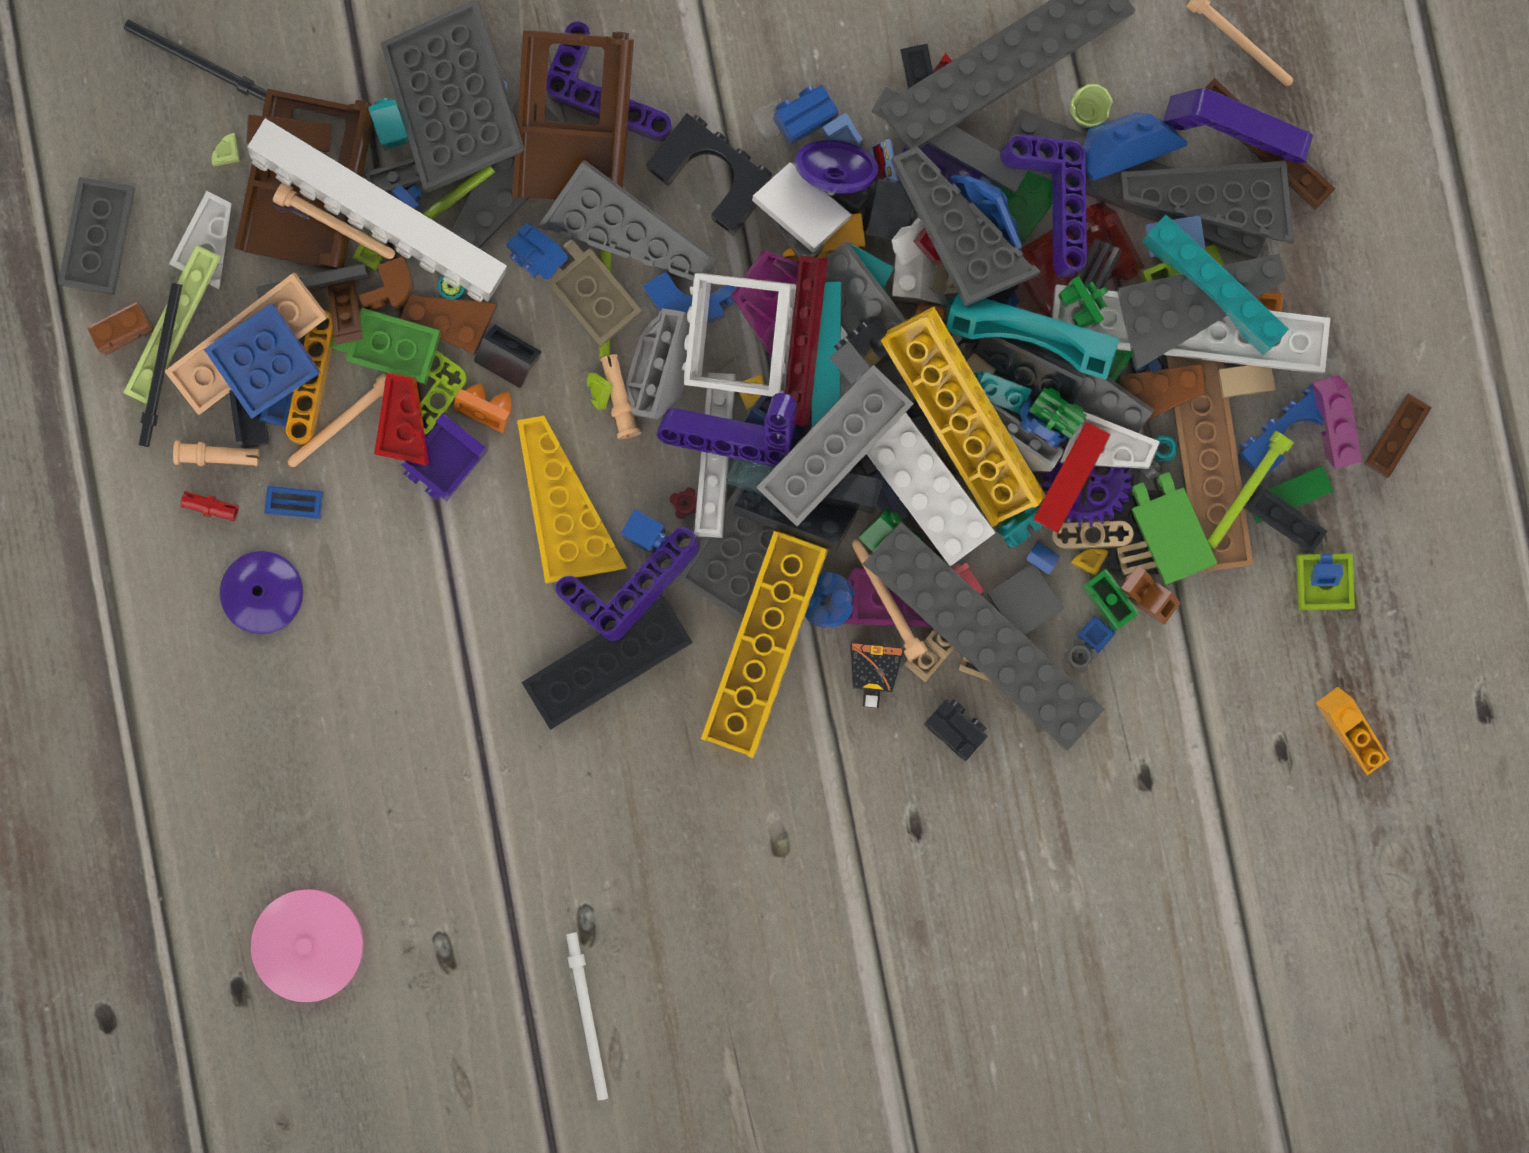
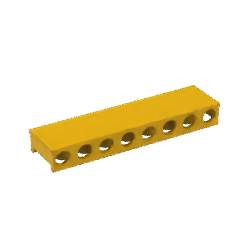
(962, 416)
(764, 643)

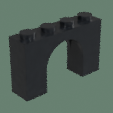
(692, 140)

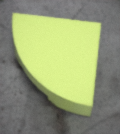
(226, 151)

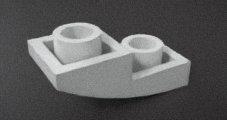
(903, 242)

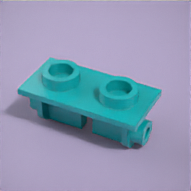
(1002, 391)
(1014, 528)

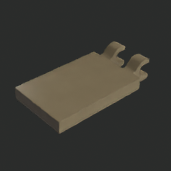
(594, 295)

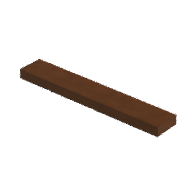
(1301, 176)

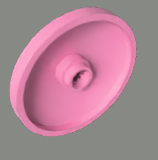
(307, 945)

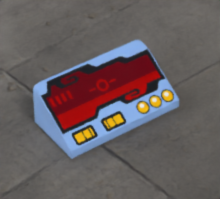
(883, 154)

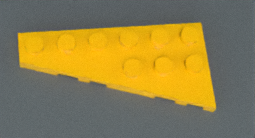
(566, 522)

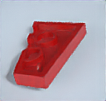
(401, 421)

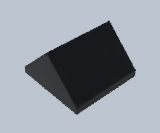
(887, 208)

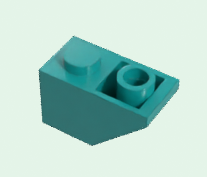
(388, 123)

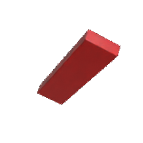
(1072, 477)

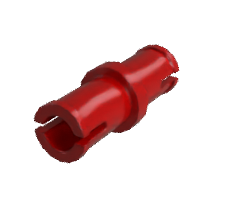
(209, 506)

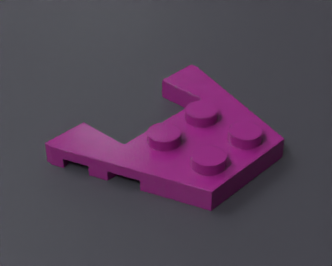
(760, 305)

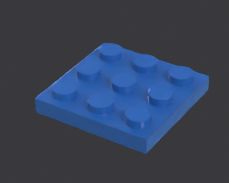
(262, 360)

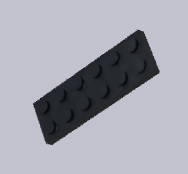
(606, 665)

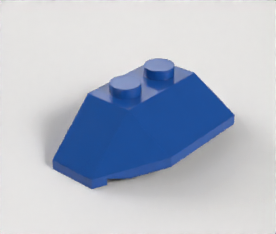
(1128, 143)
(991, 203)

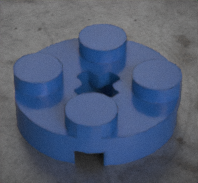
(1034, 424)
(840, 608)

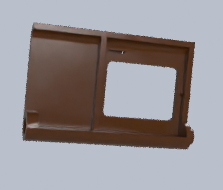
(558, 148)
(286, 235)

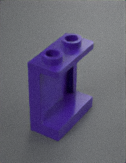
(451, 459)

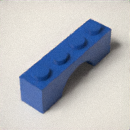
(1294, 412)

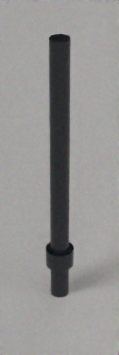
(243, 84)
(149, 418)

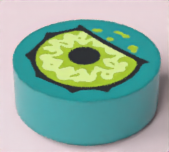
(448, 291)

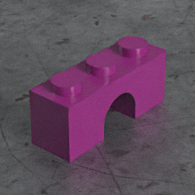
(1336, 408)

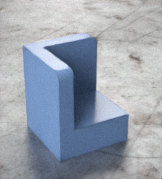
(842, 130)

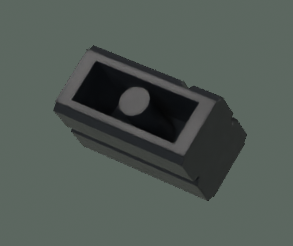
(956, 729)

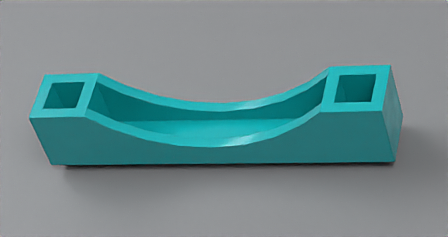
(1244, 310)
(1083, 348)

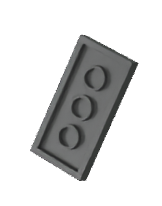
(96, 236)

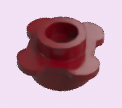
(678, 499)

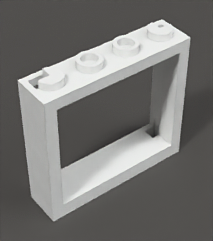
(695, 340)

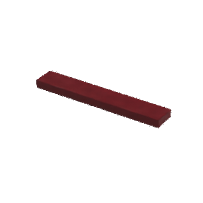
(805, 334)

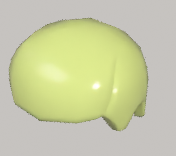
(1090, 106)

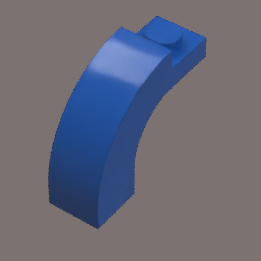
(666, 295)

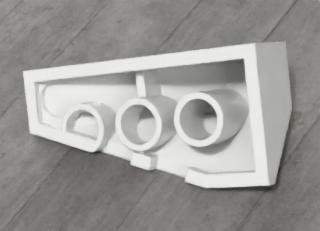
(913, 280)

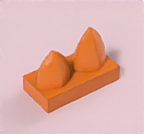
(492, 414)

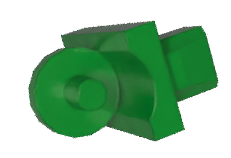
(1077, 292)
(1058, 412)

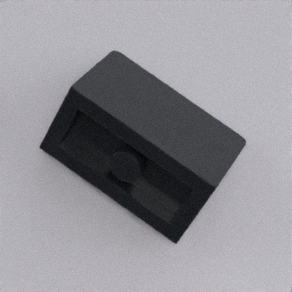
(506, 355)
(247, 431)

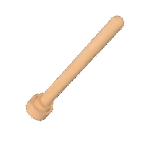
(1203, 7)
(288, 197)
(339, 422)
(913, 646)

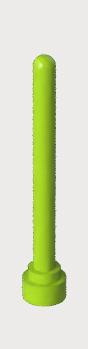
(1278, 445)

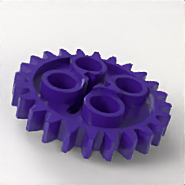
(1112, 485)

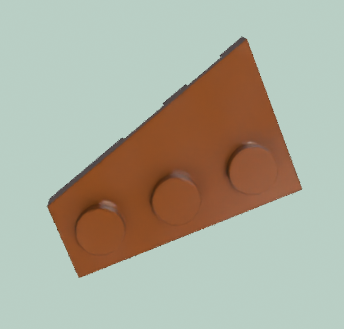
(460, 321)
(1166, 387)

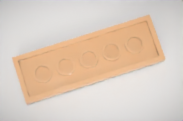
(195, 372)

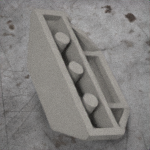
(656, 368)
(1034, 449)

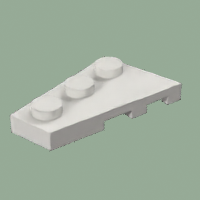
(207, 230)
(1123, 448)

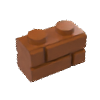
(120, 328)

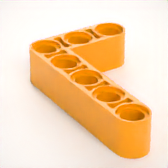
(314, 391)

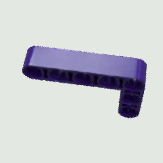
(573, 86)
(1238, 120)
(1062, 194)
(732, 437)
(633, 588)

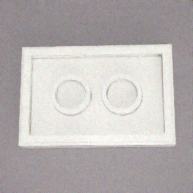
(801, 208)

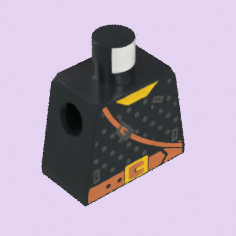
(874, 670)

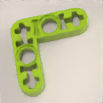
(442, 387)

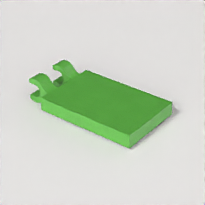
(392, 346)
(1172, 531)

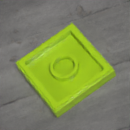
(1325, 597)

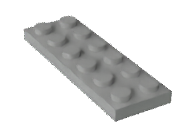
(834, 445)

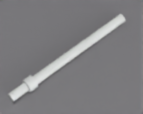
(576, 962)

